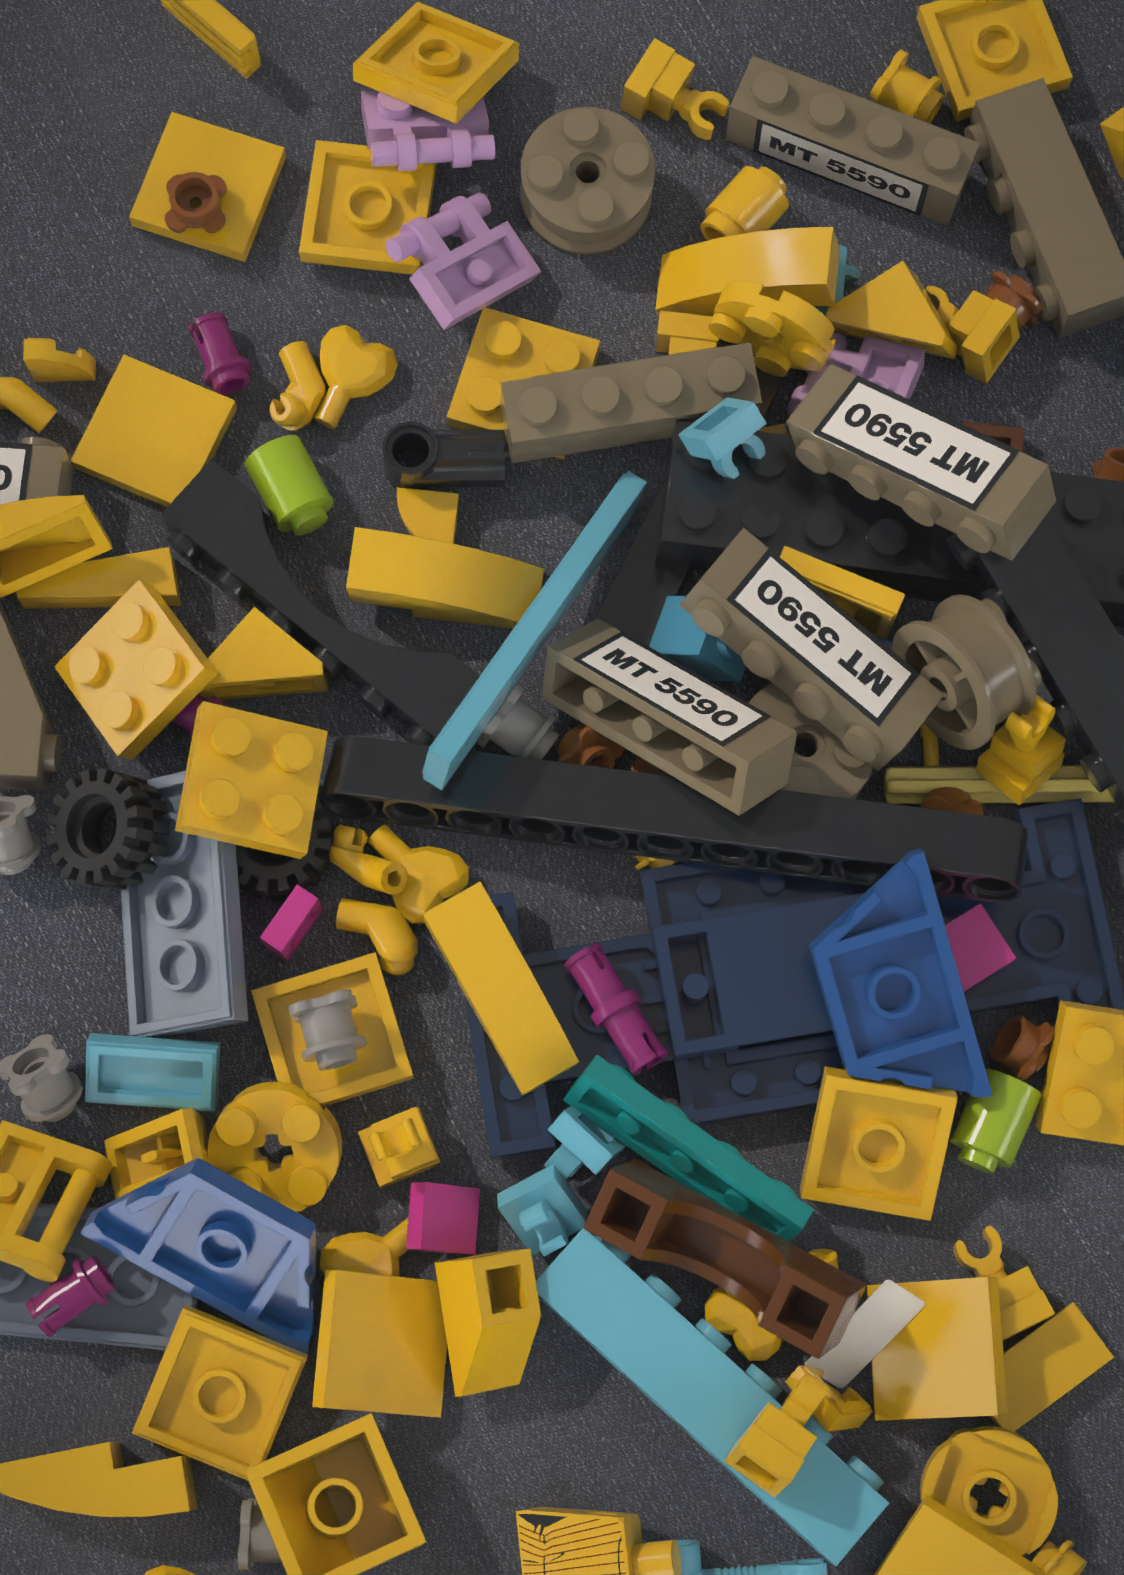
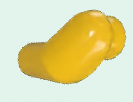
(303, 393)

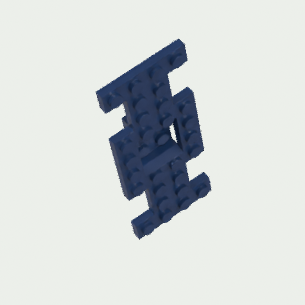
(737, 970)

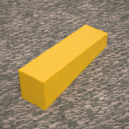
(105, 581)

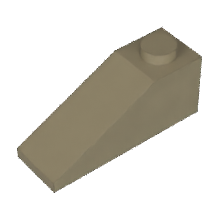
(26, 734)

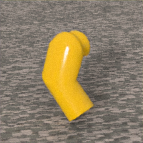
(25, 403)
(365, 868)
(387, 930)

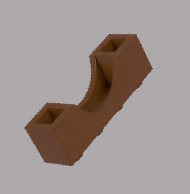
(779, 1282)

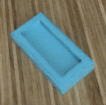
(152, 1072)

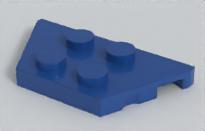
(898, 987)
(219, 1246)

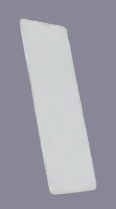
(868, 1332)

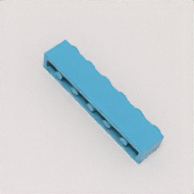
(702, 1388)

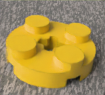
(780, 332)
(298, 1122)
(1023, 1477)

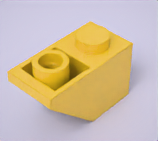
(488, 1318)

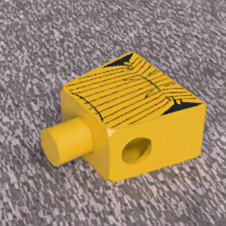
(590, 1544)

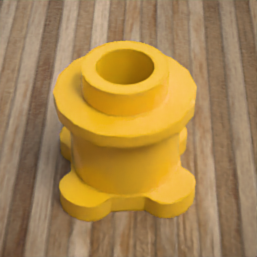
(908, 90)

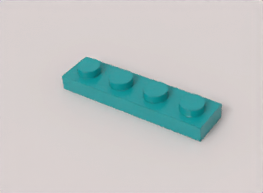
(683, 1150)

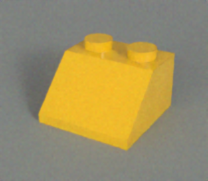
(336, 1503)

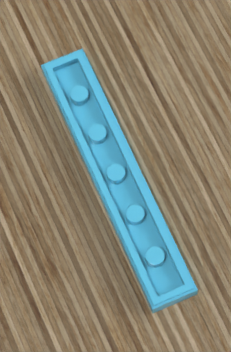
(532, 631)

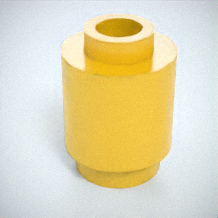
(746, 204)

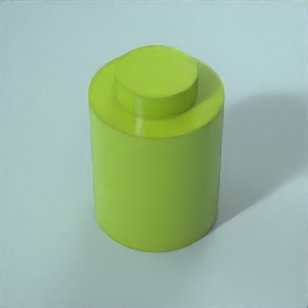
(289, 485)
(995, 1125)

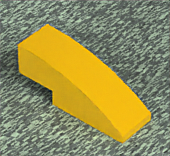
(782, 259)
(46, 538)
(440, 579)
(500, 988)
(97, 1484)

